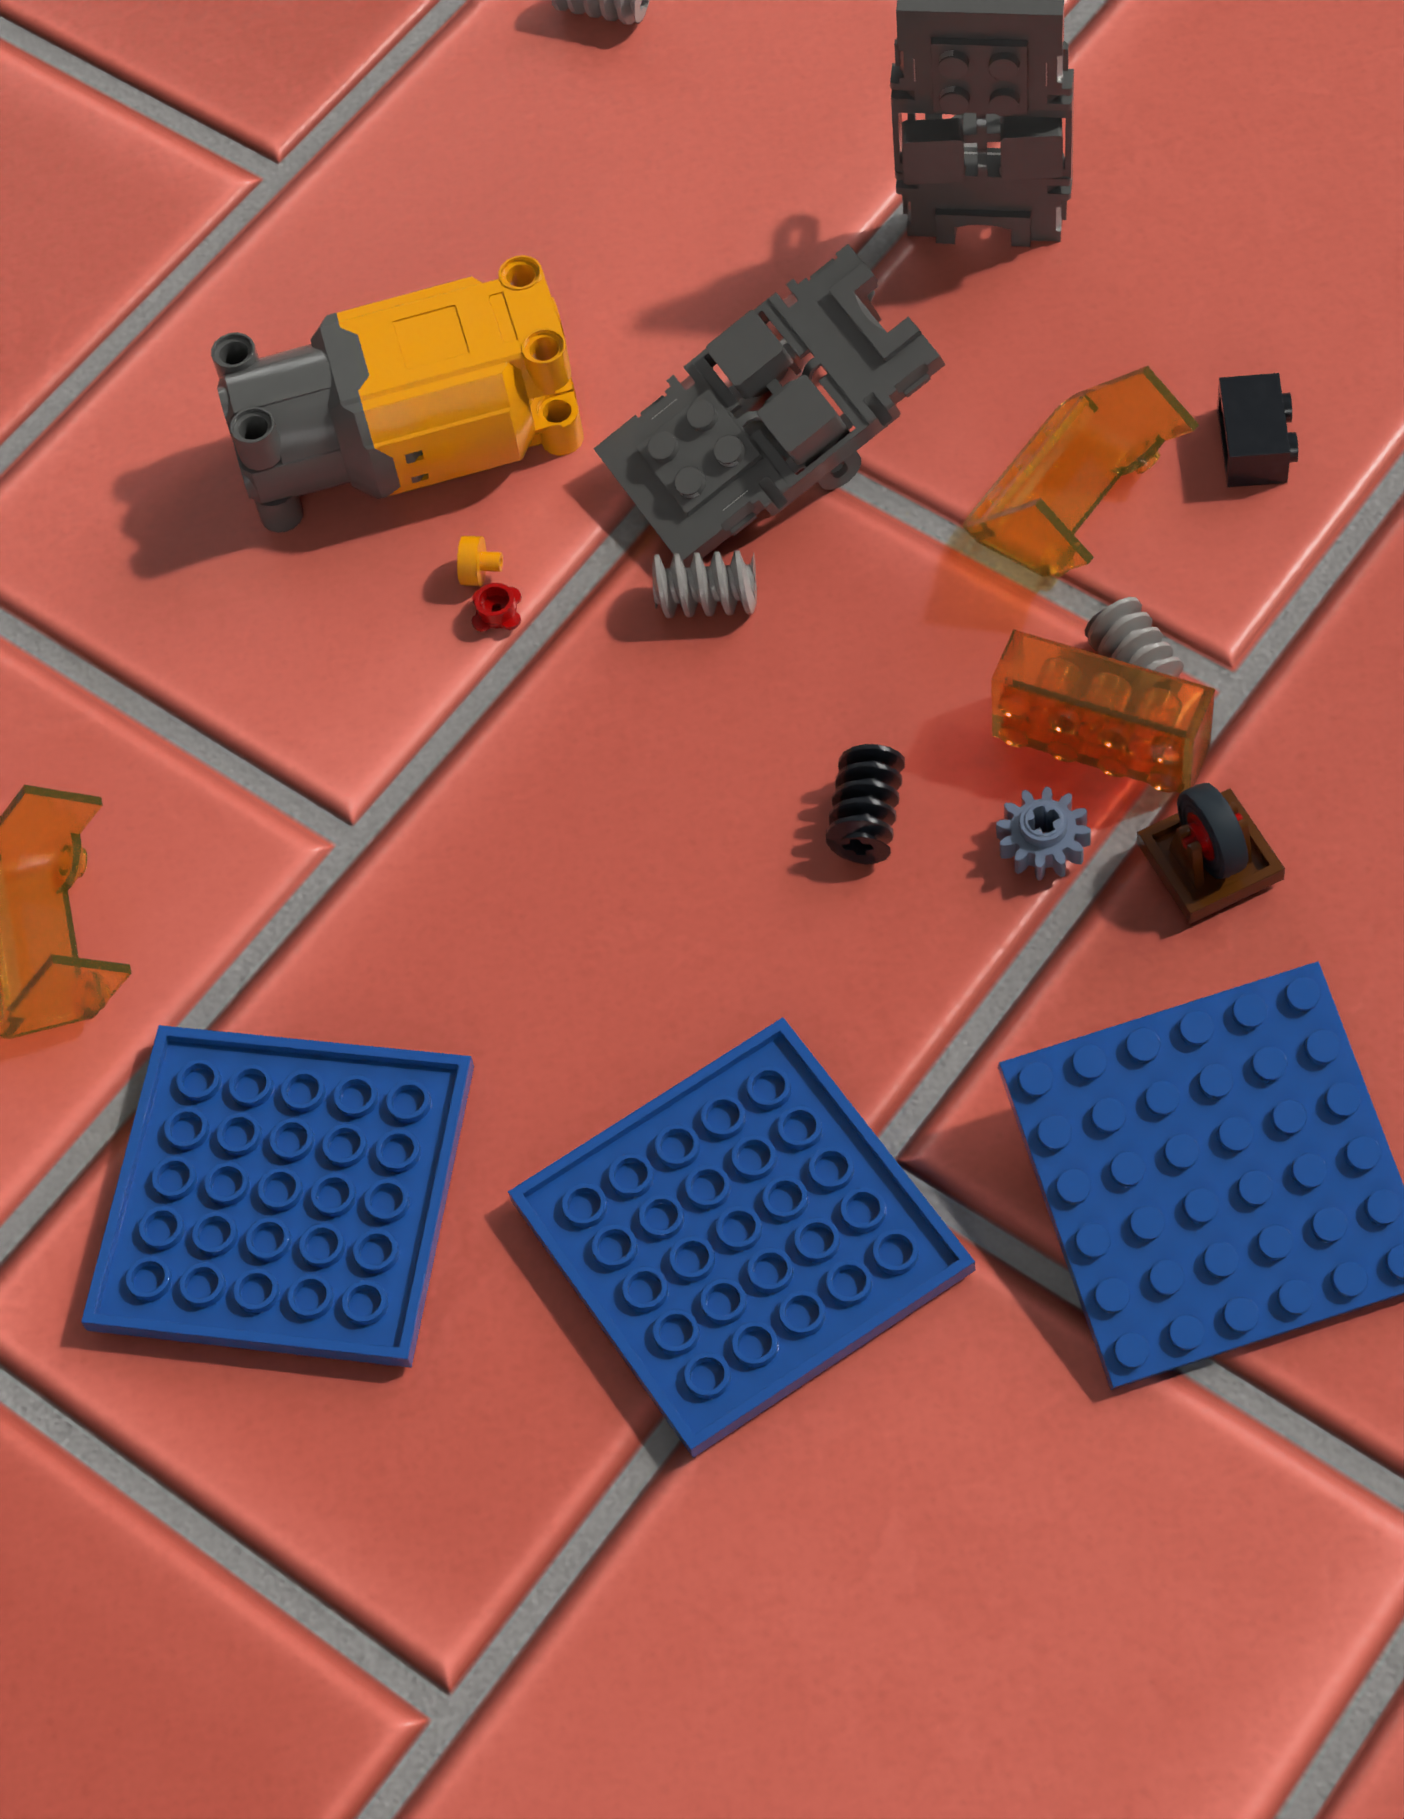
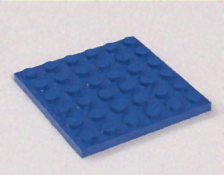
(1213, 1173)
(281, 1196)
(740, 1235)

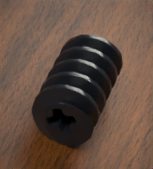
(865, 803)

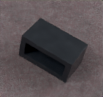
(1255, 430)

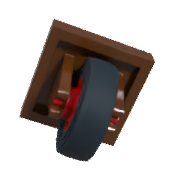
(1209, 852)

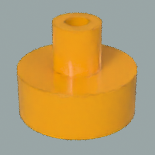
(475, 561)

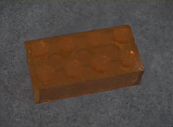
(1101, 712)

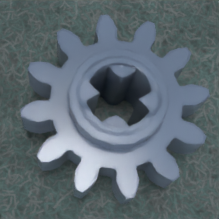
(1063, 835)

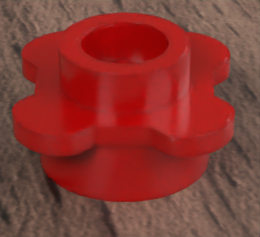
(492, 597)

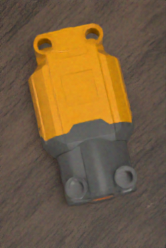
(402, 393)

